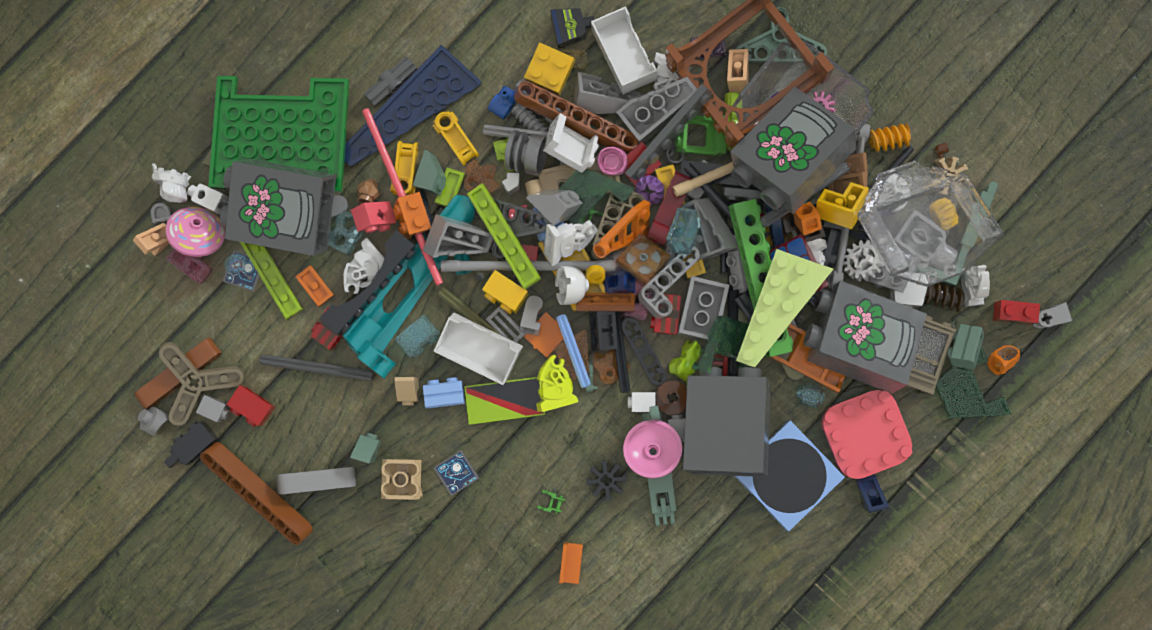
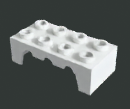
(623, 50)
(478, 348)

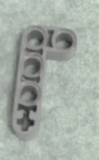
(670, 277)
(315, 480)

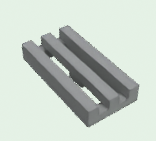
(494, 314)

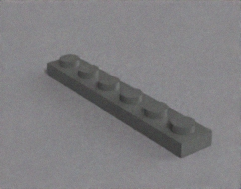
(673, 128)

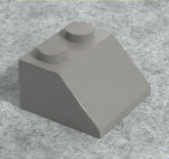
(556, 204)

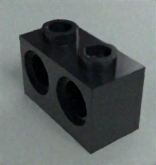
(603, 330)

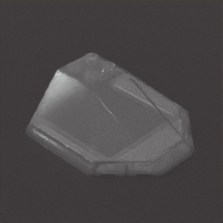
(927, 223)

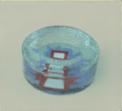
(234, 264)

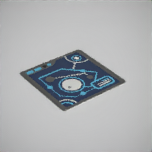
(247, 278)
(456, 473)

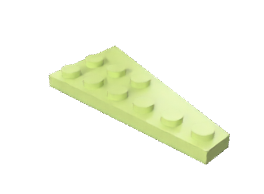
(784, 293)

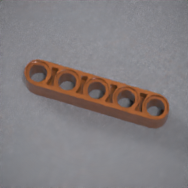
(167, 382)

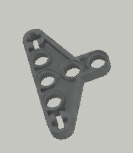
(517, 223)

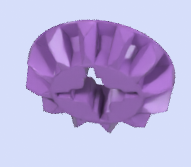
(654, 184)

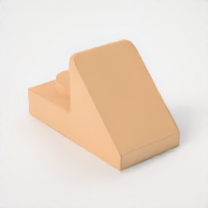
(152, 240)

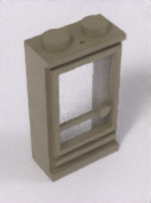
(930, 355)

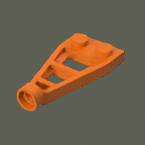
(639, 220)

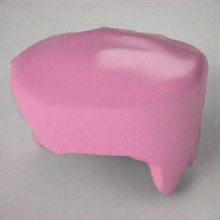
(612, 161)

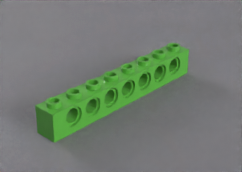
(751, 268)

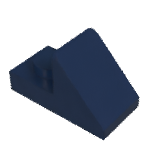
(872, 494)

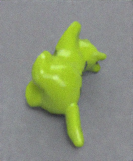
(683, 365)

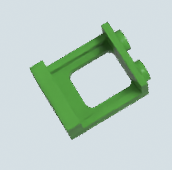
(714, 141)

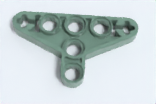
(769, 43)

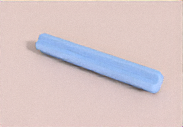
(573, 350)

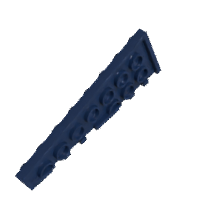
(427, 92)

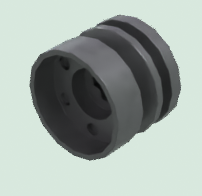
(525, 152)

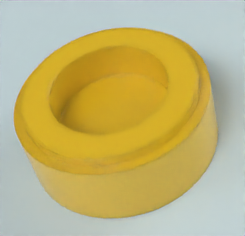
(595, 274)

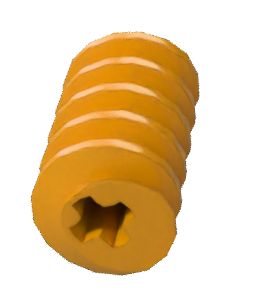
(890, 137)

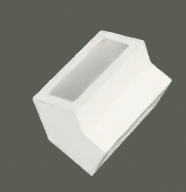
(512, 183)

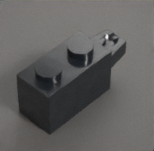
(191, 445)

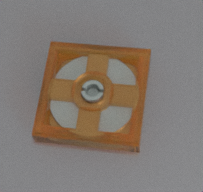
(643, 258)

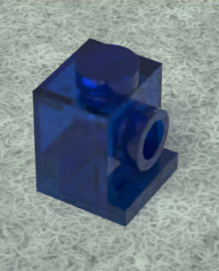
(619, 282)

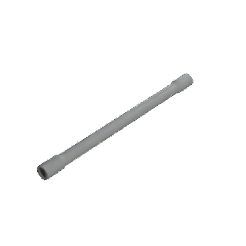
(456, 265)

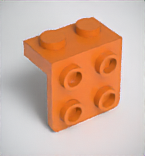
(411, 215)

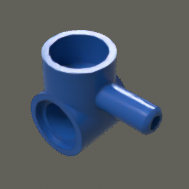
(502, 102)

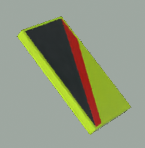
(502, 402)

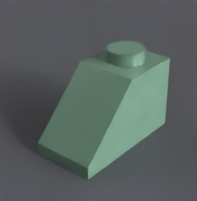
(430, 175)
(366, 448)

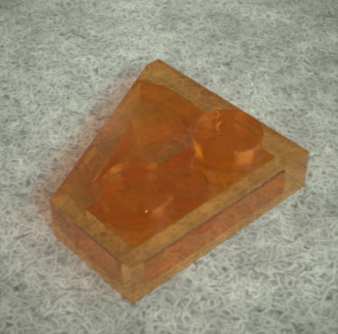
(562, 352)

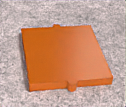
(549, 335)

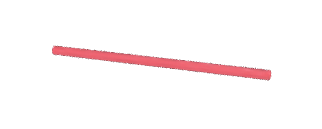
(399, 189)

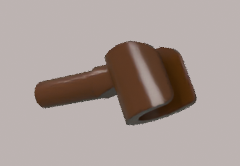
(941, 149)

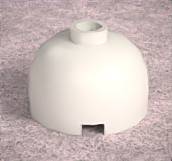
(571, 285)

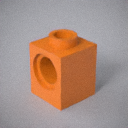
(807, 219)

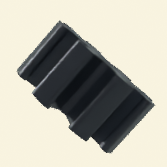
(610, 475)

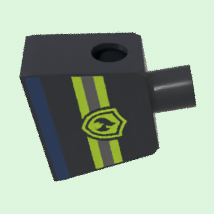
(569, 26)

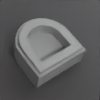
(160, 213)

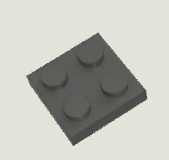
(735, 192)

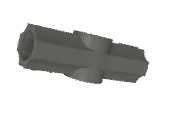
(390, 81)

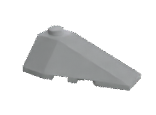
(599, 96)
(654, 110)

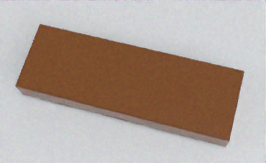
(607, 302)

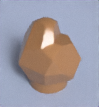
(367, 191)

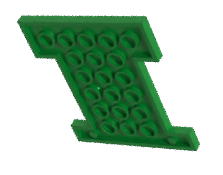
(280, 129)

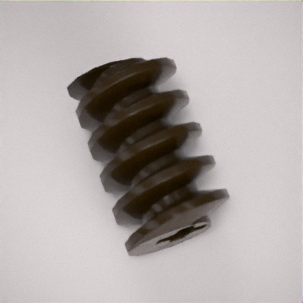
(945, 295)

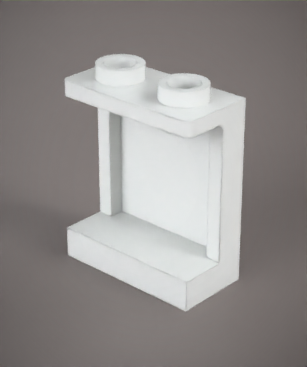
(570, 146)

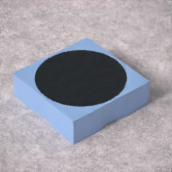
(796, 477)

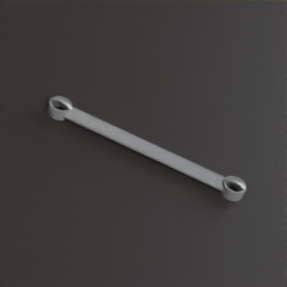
(837, 274)

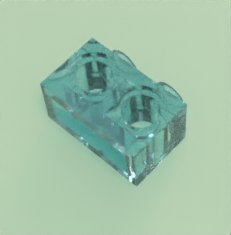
(351, 235)

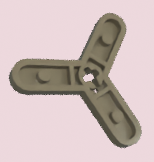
(207, 380)

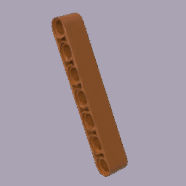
(569, 110)
(256, 493)

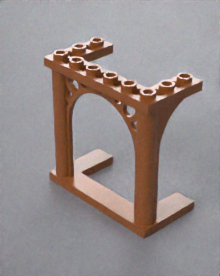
(682, 58)

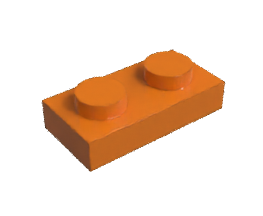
(314, 286)

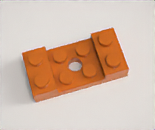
(797, 361)

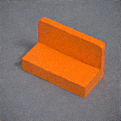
(571, 563)

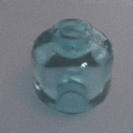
(811, 394)

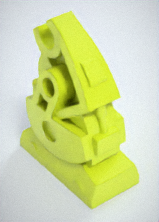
(554, 389)

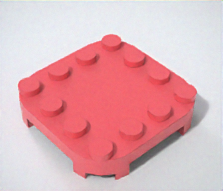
(866, 434)

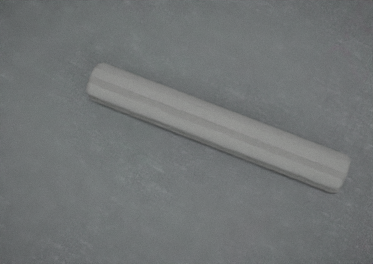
(502, 131)

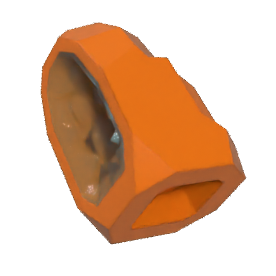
(1003, 359)

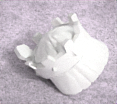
(172, 184)

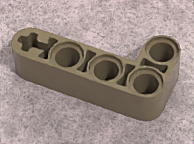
(616, 208)

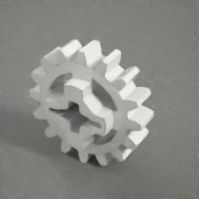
(864, 261)

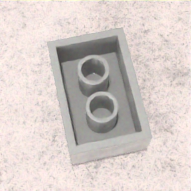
(701, 307)

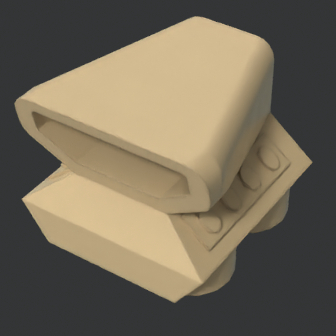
(401, 479)

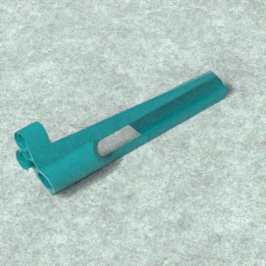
(376, 328)

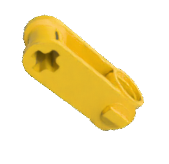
(455, 137)
(406, 166)

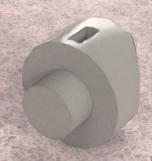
(151, 420)

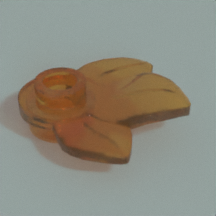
(481, 174)
(605, 363)

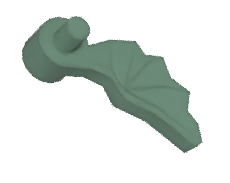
(590, 388)

